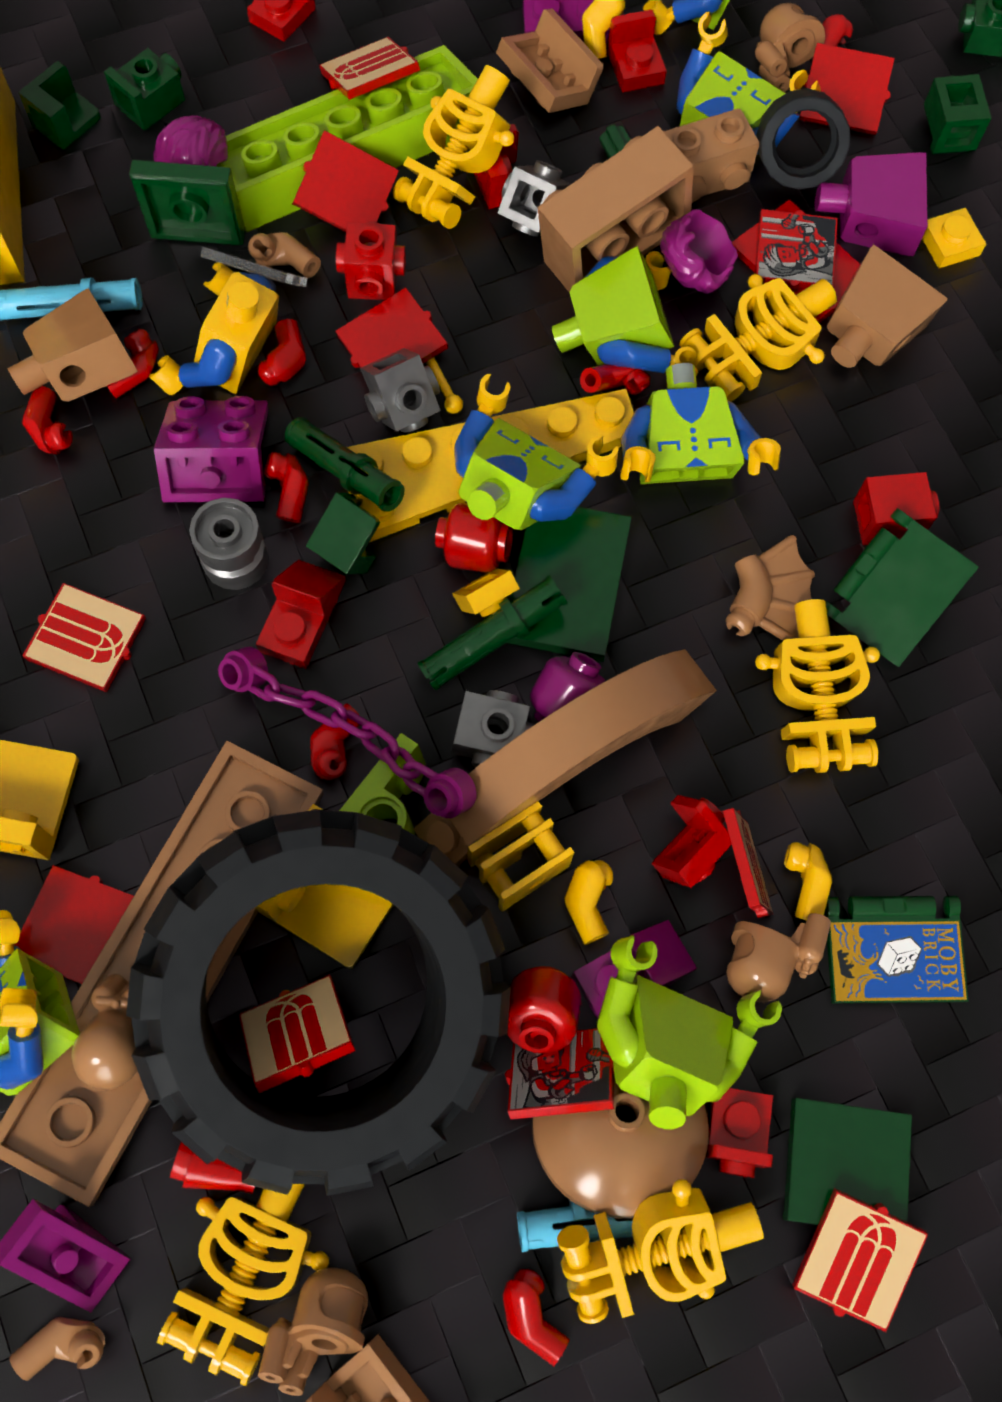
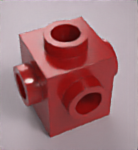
(370, 260)

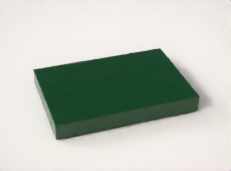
(586, 564)

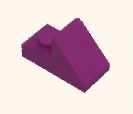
(671, 965)
(62, 1254)

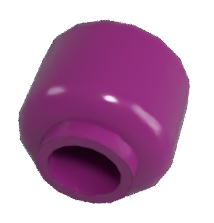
(563, 681)

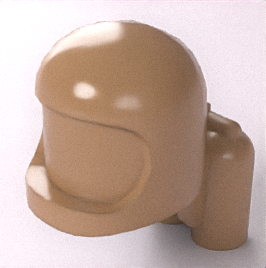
(786, 42)
(768, 958)
(107, 1042)
(323, 1324)

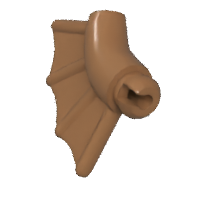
(770, 590)

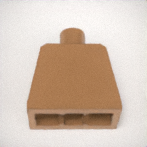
(881, 310)
(72, 351)

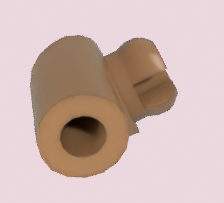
(59, 1339)

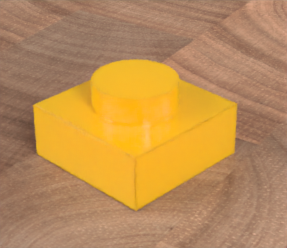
(953, 238)
(486, 592)

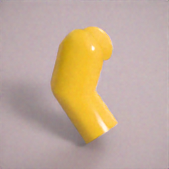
(597, 21)
(815, 878)
(583, 895)

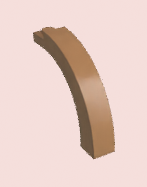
(570, 742)

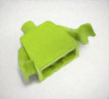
(670, 1044)

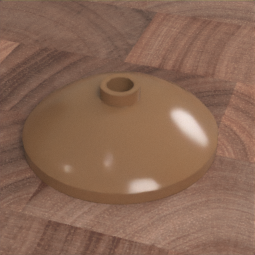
(617, 1163)

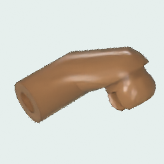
(283, 250)

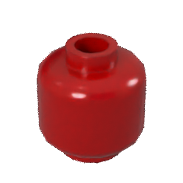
(471, 541)
(542, 1007)

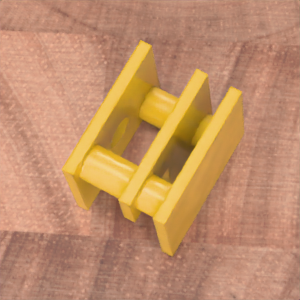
(492, 866)

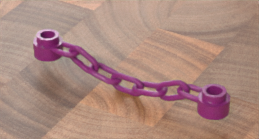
(445, 794)

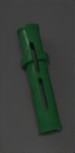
(356, 472)
(493, 632)

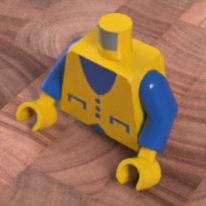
(229, 336)

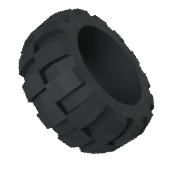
(346, 1135)

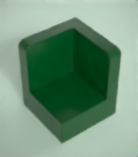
(56, 106)
(344, 534)

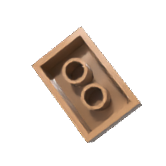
(616, 206)

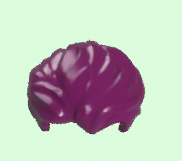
(192, 142)
(698, 251)

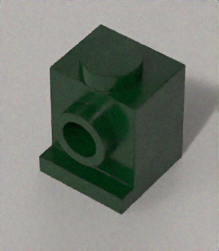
(982, 27)
(146, 87)
(956, 113)

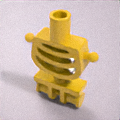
(479, 131)
(777, 340)
(817, 652)
(271, 1215)
(599, 1267)

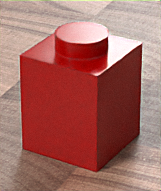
(883, 494)

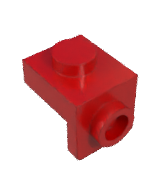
(698, 846)

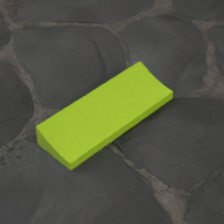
(383, 122)

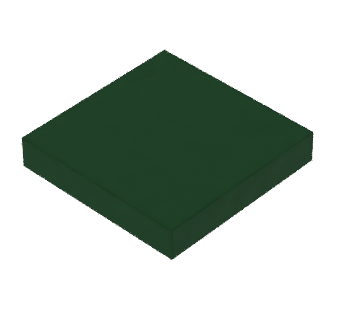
(188, 202)
(847, 1150)

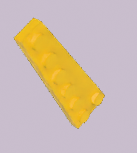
(427, 461)

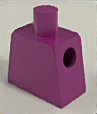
(880, 201)

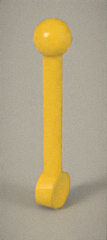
(453, 402)

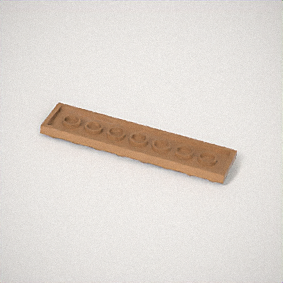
(76, 1132)

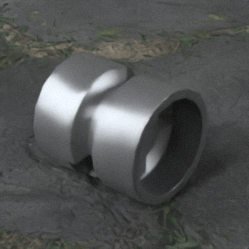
(229, 543)

